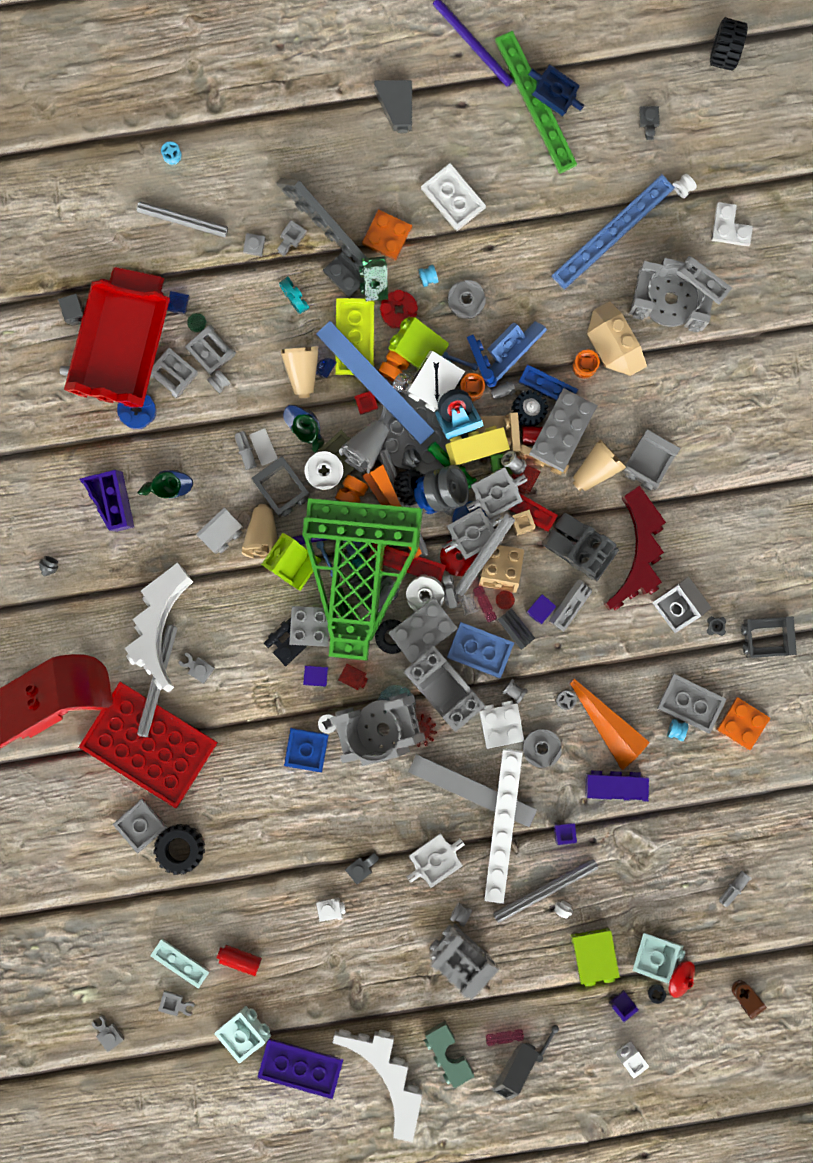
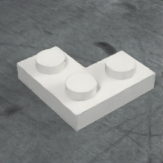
(726, 230)

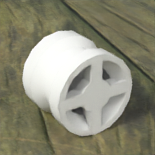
(684, 185)
(325, 721)

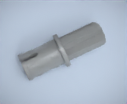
(245, 450)
(734, 889)

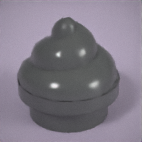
(411, 458)
(48, 565)

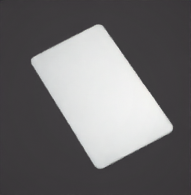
(263, 447)

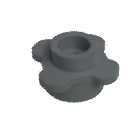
(721, 626)

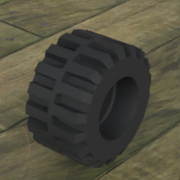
(728, 44)
(162, 849)

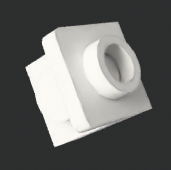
(330, 909)
(632, 1059)

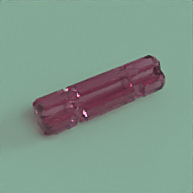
(484, 604)
(504, 1037)

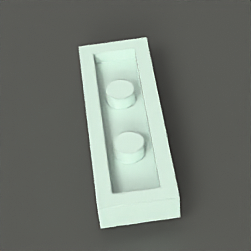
(180, 963)

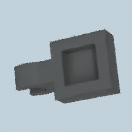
(649, 119)
(360, 869)

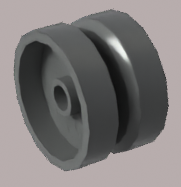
(446, 488)

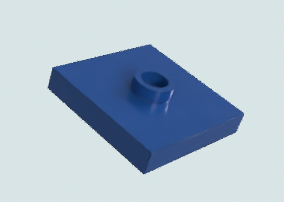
(306, 750)

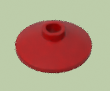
(454, 566)
(682, 979)

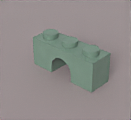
(456, 1070)

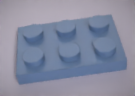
(480, 650)

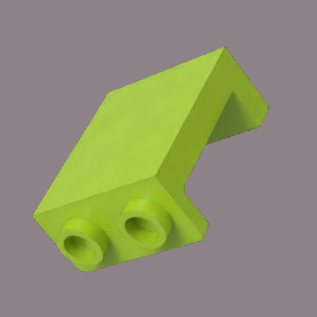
(416, 341)
(290, 561)
(595, 956)

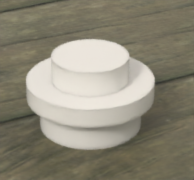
(563, 909)

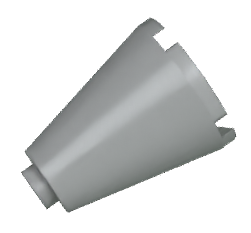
(365, 446)

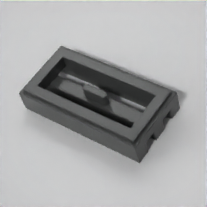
(516, 628)

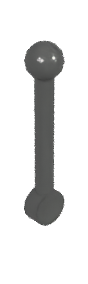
(555, 1029)

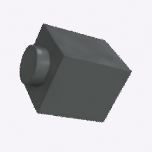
(72, 309)

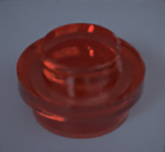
(505, 600)

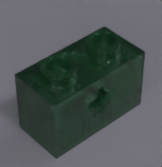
(374, 278)

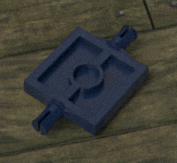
(556, 90)

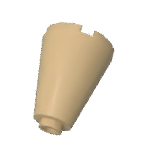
(301, 369)
(597, 467)
(260, 533)

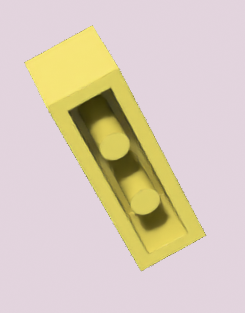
(477, 445)

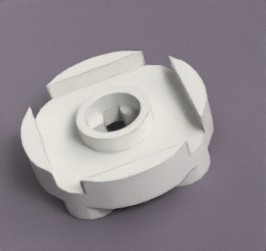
(317, 479)
(424, 583)

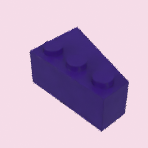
(111, 499)
(617, 786)

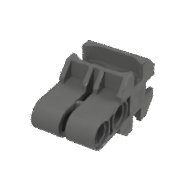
(584, 538)

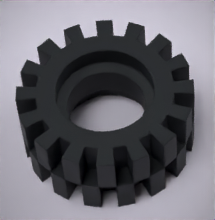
(405, 486)
(380, 636)

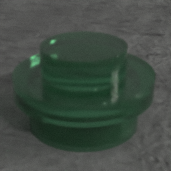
(196, 322)

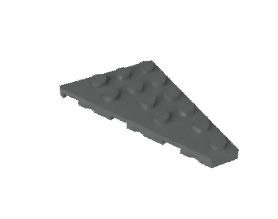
(306, 202)

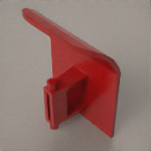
(51, 691)

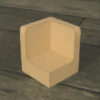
(523, 523)

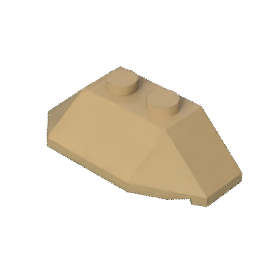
(615, 340)

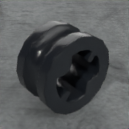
(659, 988)

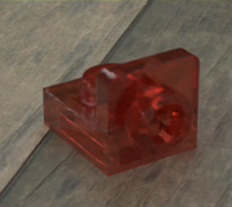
(353, 677)

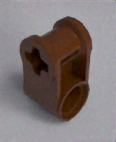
(749, 1000)

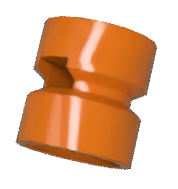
(586, 364)
(393, 366)
(473, 385)
(352, 490)

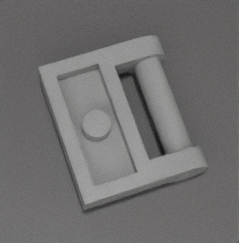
(204, 352)
(177, 368)

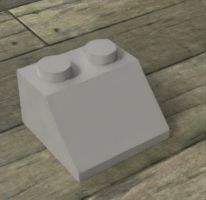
(220, 531)
(682, 605)

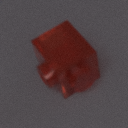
(531, 475)

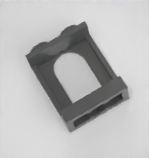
(789, 639)

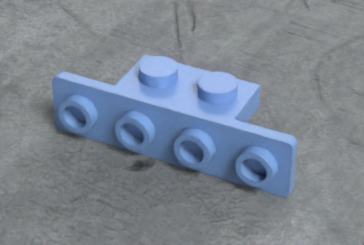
(512, 345)

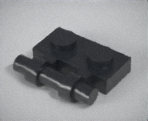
(285, 652)

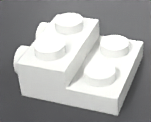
(501, 725)

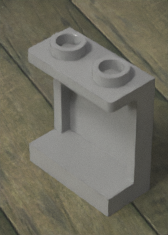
(650, 460)

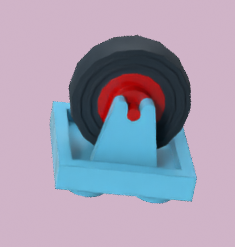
(457, 413)

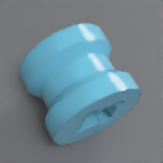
(170, 148)
(428, 275)
(677, 730)

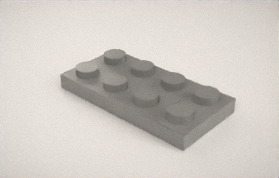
(563, 430)

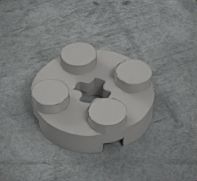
(476, 294)
(552, 745)

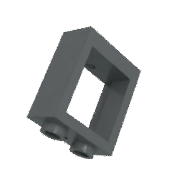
(268, 472)

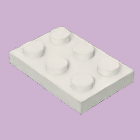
(453, 197)

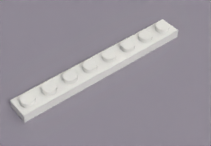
(503, 825)

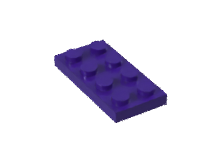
(300, 1068)

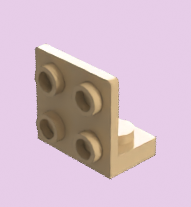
(511, 428)
(503, 569)

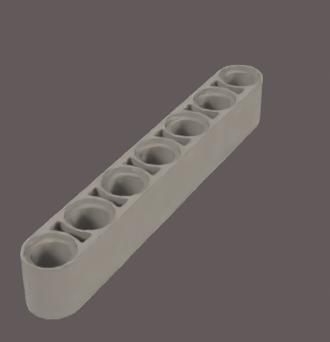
(466, 787)

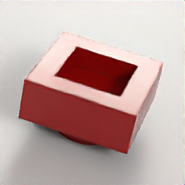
(366, 403)

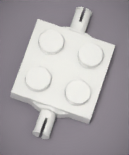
(435, 860)

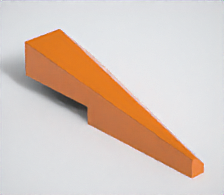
(383, 489)
(618, 735)

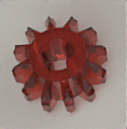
(427, 732)

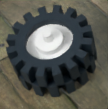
(530, 408)

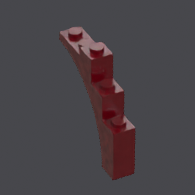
(641, 576)

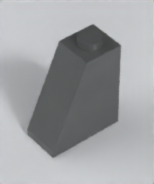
(396, 102)
(516, 1071)

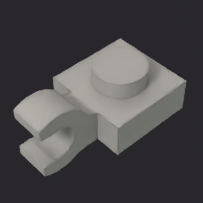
(291, 236)

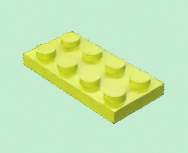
(356, 323)

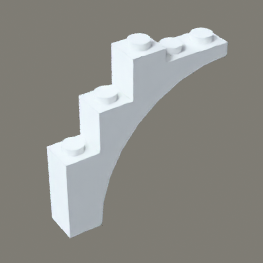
(159, 598)
(393, 1071)

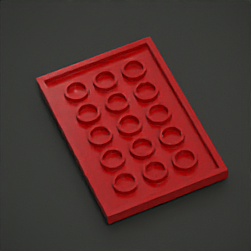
(159, 763)

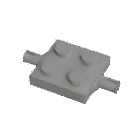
(496, 492)
(471, 533)

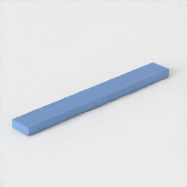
(613, 232)
(375, 382)

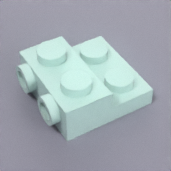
(658, 957)
(243, 1034)

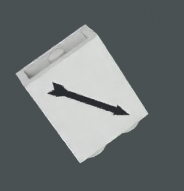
(433, 380)

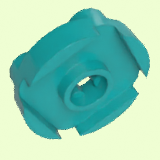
(294, 295)

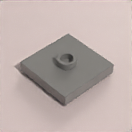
(140, 825)

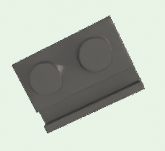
(344, 274)

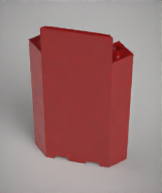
(118, 338)

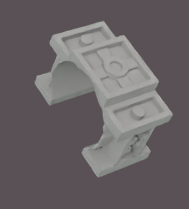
(656, 275)
(444, 689)
(356, 736)
(462, 961)

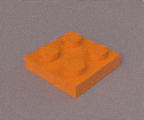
(387, 235)
(743, 723)

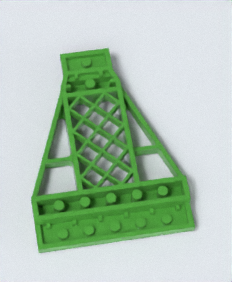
(365, 524)

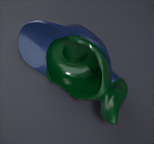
(304, 426)
(168, 484)

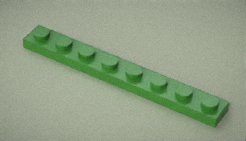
(539, 111)

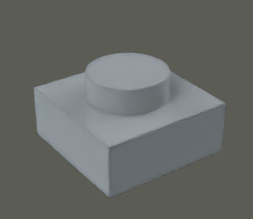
(254, 244)

